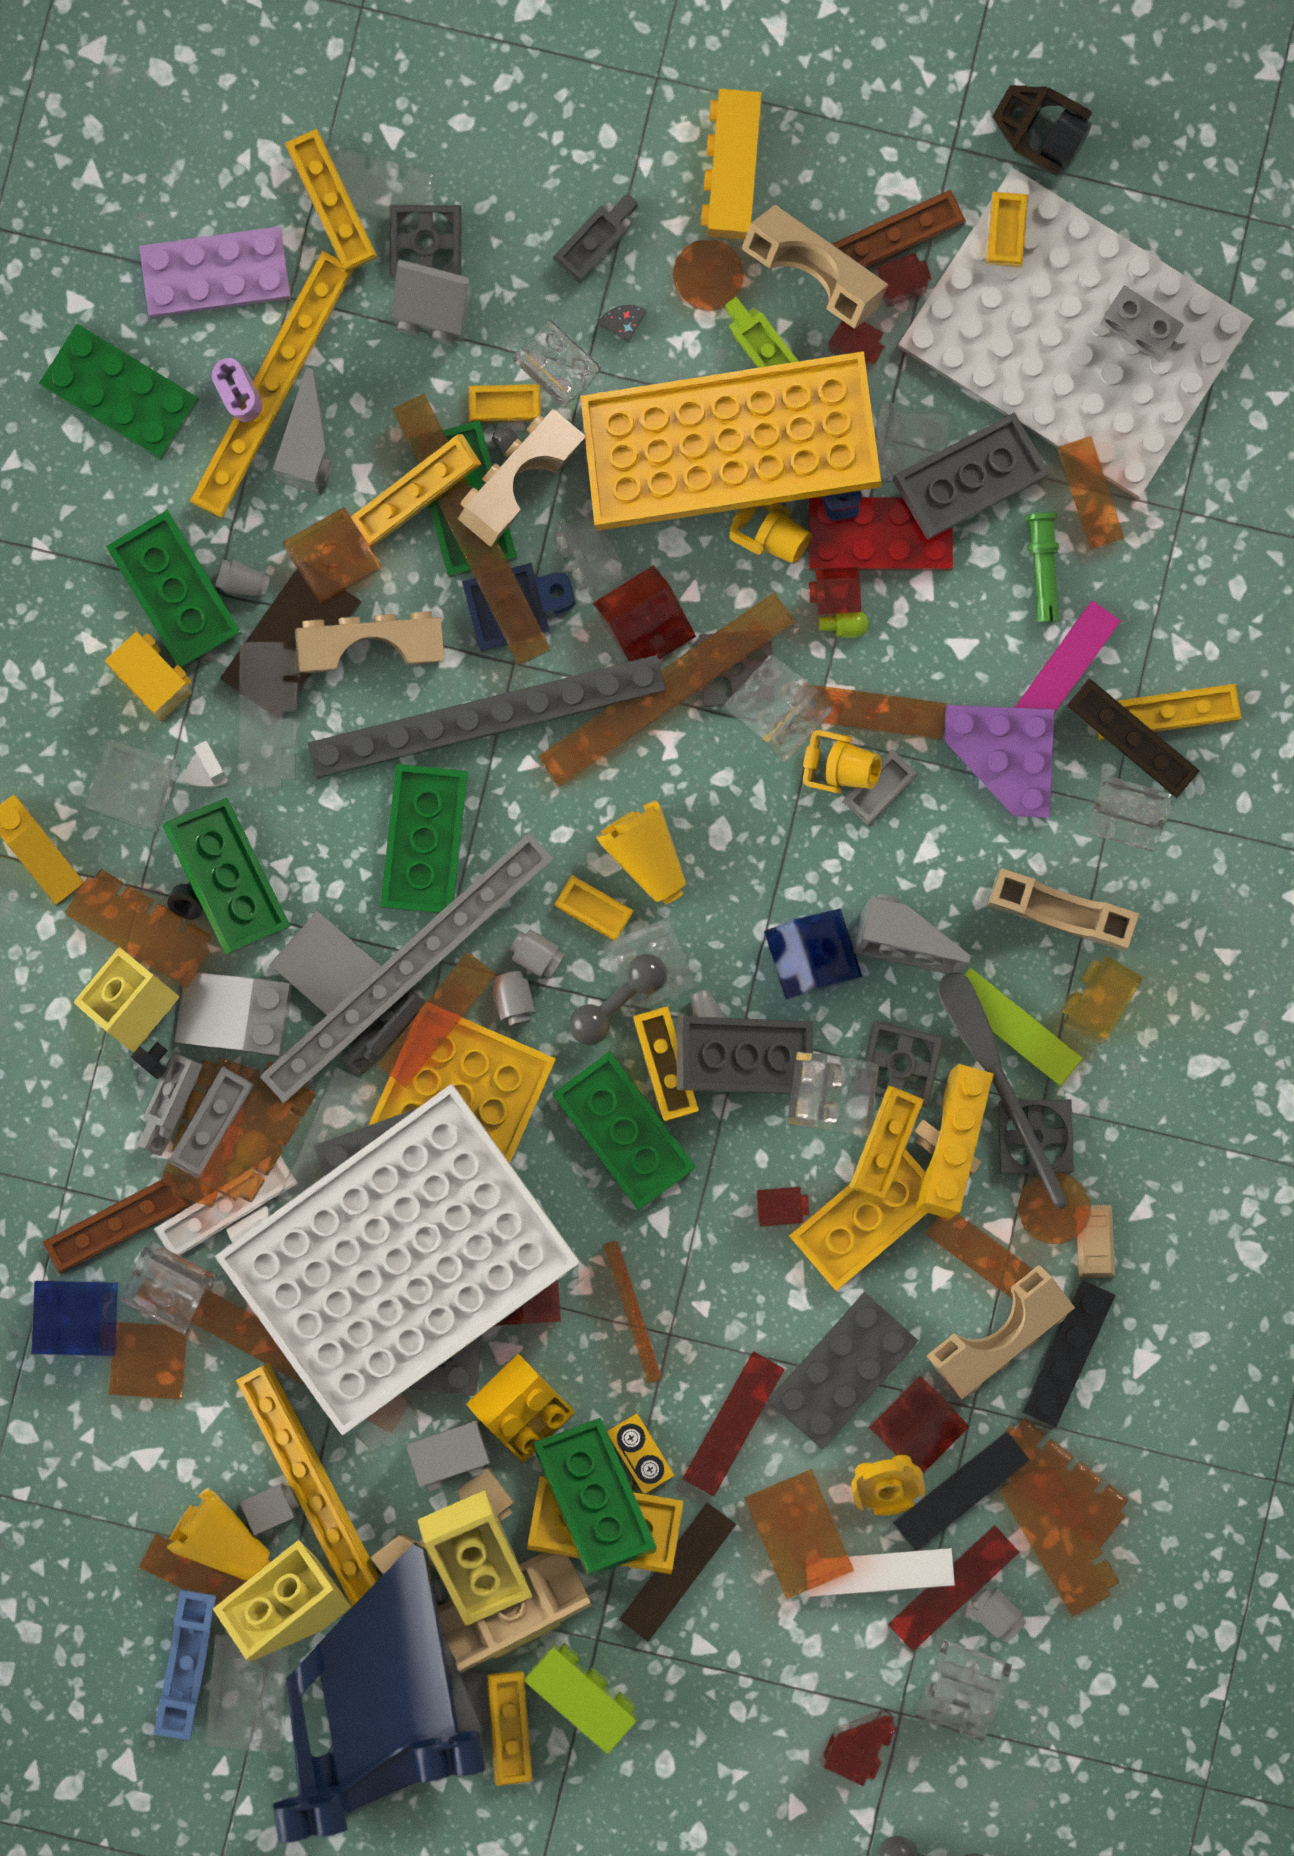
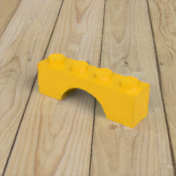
(951, 1163)

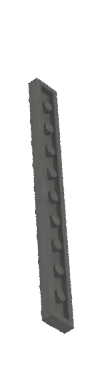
(486, 717)

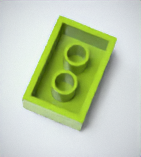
(582, 1696)

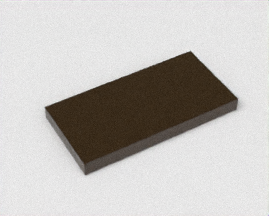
(286, 613)

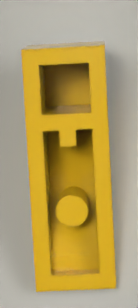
(37, 851)

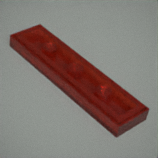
(733, 1423)
(938, 1604)

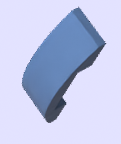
(185, 1664)

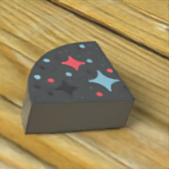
(623, 320)

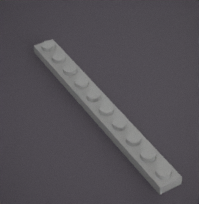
(406, 967)

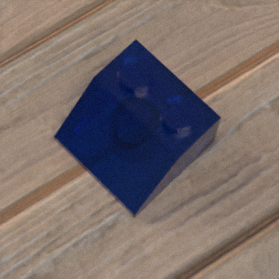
(812, 953)

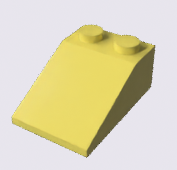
(474, 1558)
(282, 1604)

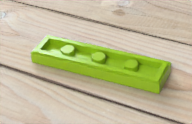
(1024, 1033)

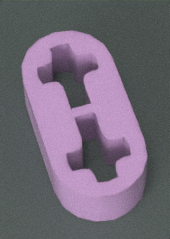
(230, 393)

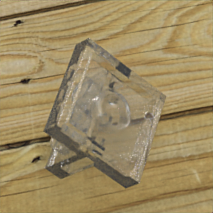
(167, 1287)

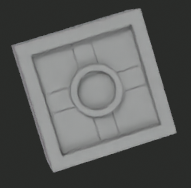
(449, 1454)

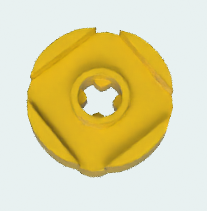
(898, 1473)

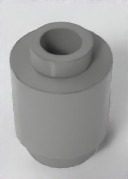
(536, 954)
(513, 998)
(998, 1614)

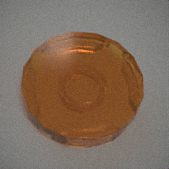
(708, 275)
(1048, 1222)

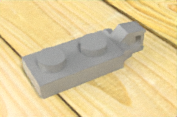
(168, 1102)

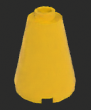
(646, 852)
(218, 1539)

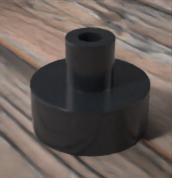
(184, 902)
(151, 1059)

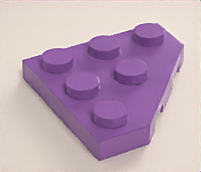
(1007, 752)

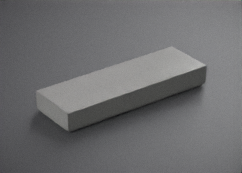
(210, 1122)

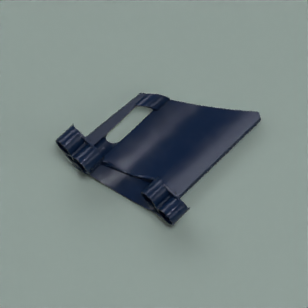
(383, 1705)

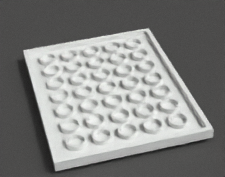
(1037, 344)
(397, 1259)

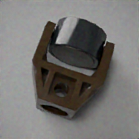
(1065, 137)

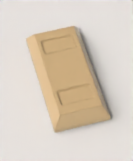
(1096, 1245)

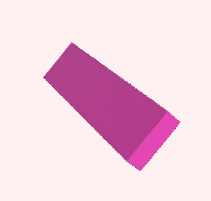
(1070, 659)

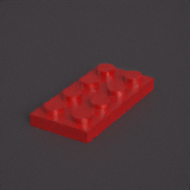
(877, 539)

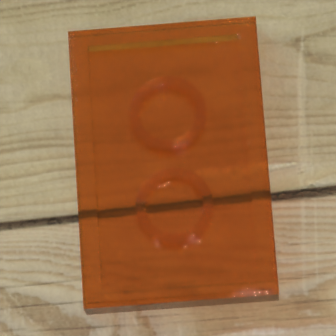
(799, 1534)

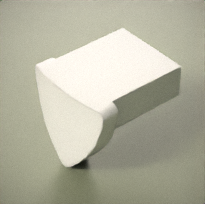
(204, 769)
(247, 1223)

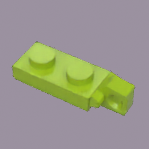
(757, 336)

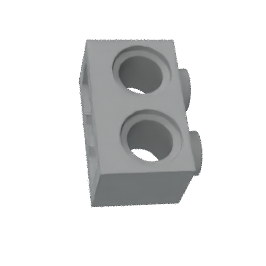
(1142, 323)

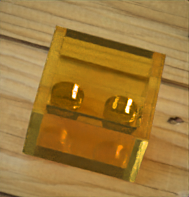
(1101, 1000)

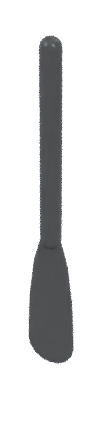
(973, 1027)

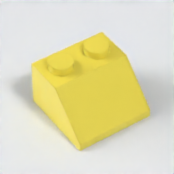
(126, 1000)

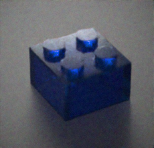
(74, 1318)

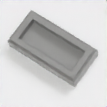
(894, 777)

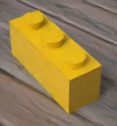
(659, 1049)

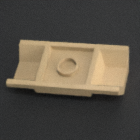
(556, 1597)

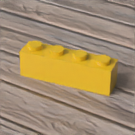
(733, 163)

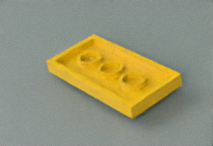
(859, 1227)
(661, 1514)

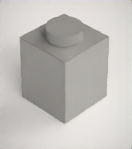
(269, 1508)

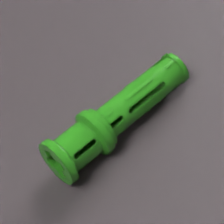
(1043, 550)

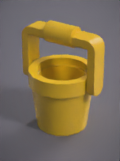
(776, 535)
(845, 765)

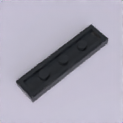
(961, 1490)

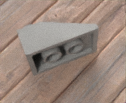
(431, 302)
(304, 451)
(904, 937)
(234, 1014)

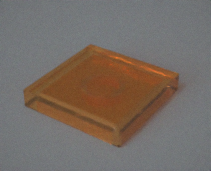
(331, 555)
(148, 1361)

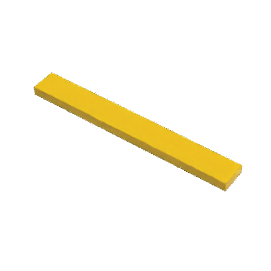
(273, 385)
(309, 1481)

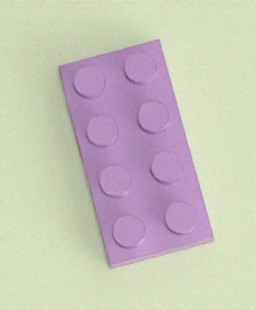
(215, 272)

